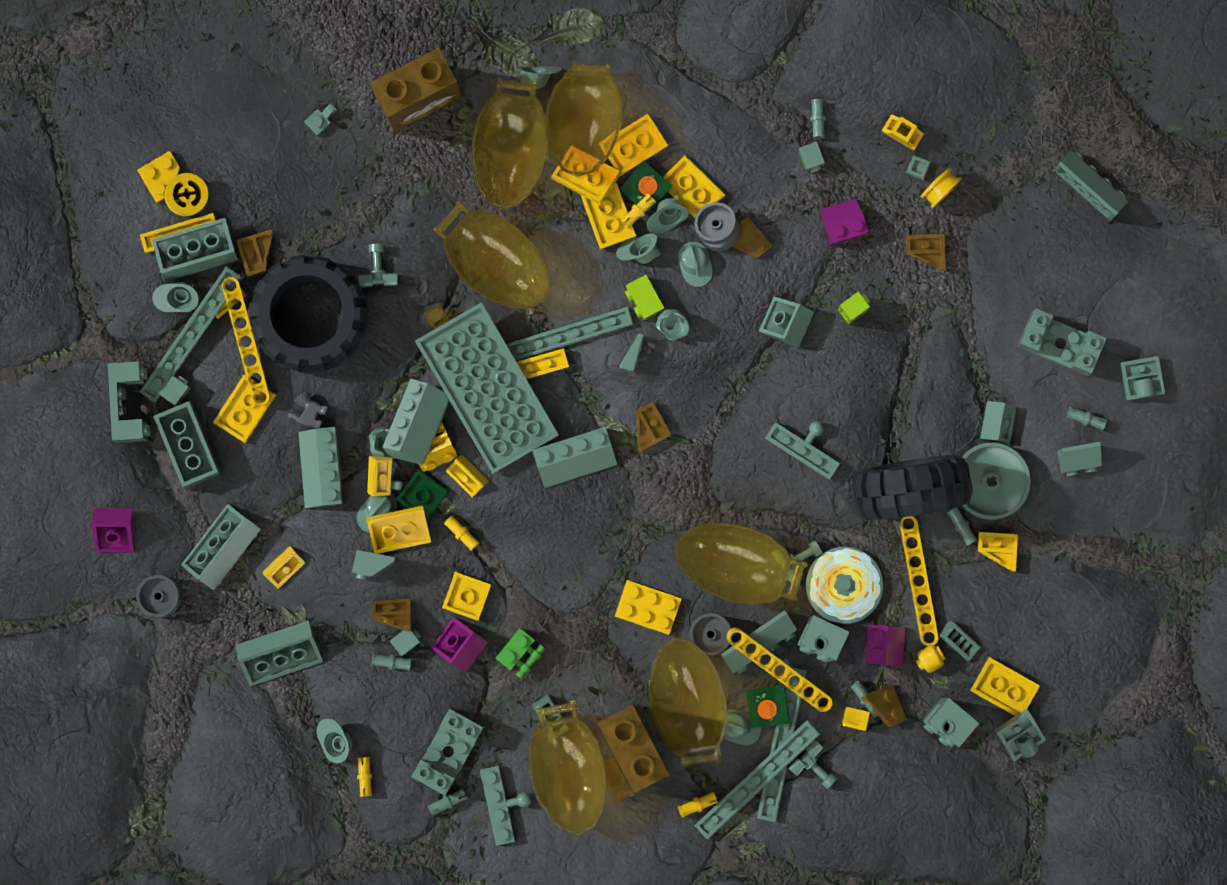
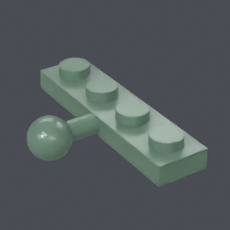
(802, 449)
(499, 805)

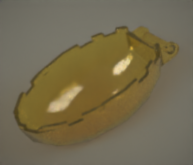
(584, 119)
(509, 145)
(495, 258)
(737, 563)
(688, 701)
(567, 769)

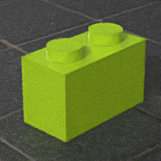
(644, 298)
(854, 307)

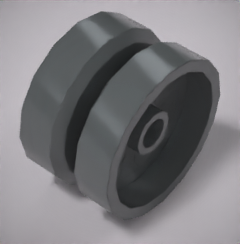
(717, 226)
(169, 601)
(713, 623)

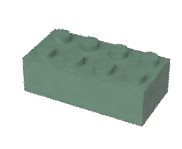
(187, 444)

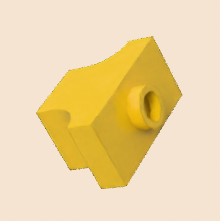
(903, 131)

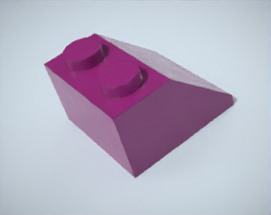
(843, 222)
(113, 529)
(459, 645)
(884, 645)

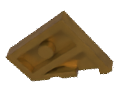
(751, 240)
(927, 249)
(255, 252)
(650, 427)
(393, 613)
(886, 705)

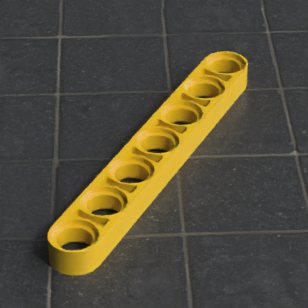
(245, 351)
(917, 590)
(770, 667)

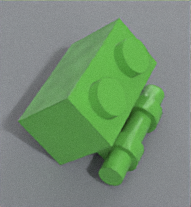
(514, 651)

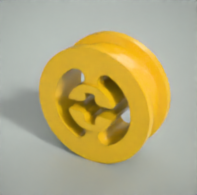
(183, 180)
(941, 187)

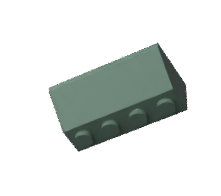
(1091, 185)
(194, 249)
(416, 422)
(574, 457)
(320, 467)
(220, 547)
(767, 635)
(279, 653)

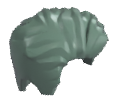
(673, 324)
(377, 440)

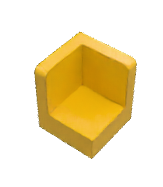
(855, 718)

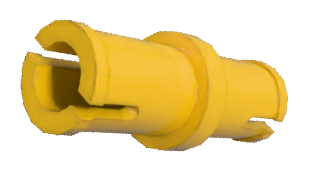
(638, 211)
(461, 533)
(364, 776)
(697, 804)

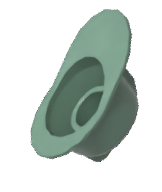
(536, 74)
(668, 215)
(639, 248)
(695, 264)
(175, 297)
(375, 506)
(739, 729)
(334, 740)

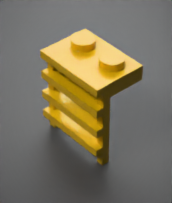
(440, 451)

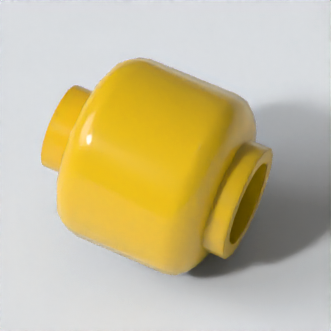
(930, 658)

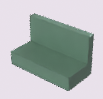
(998, 422)

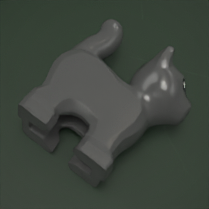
(311, 411)

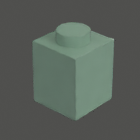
(811, 157)
(175, 390)
(406, 641)

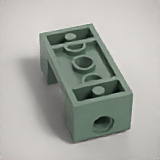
(1080, 348)
(122, 375)
(831, 635)
(959, 723)
(441, 771)

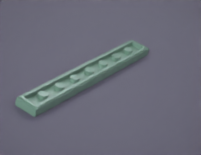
(570, 334)
(189, 336)
(757, 780)
(772, 791)

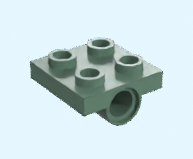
(1142, 378)
(1020, 736)

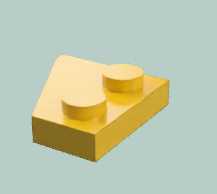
(999, 548)

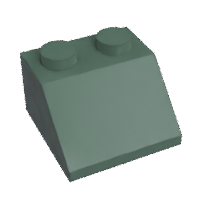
(786, 321)
(1080, 457)
(371, 564)

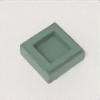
(918, 167)

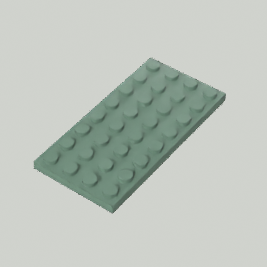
(486, 388)

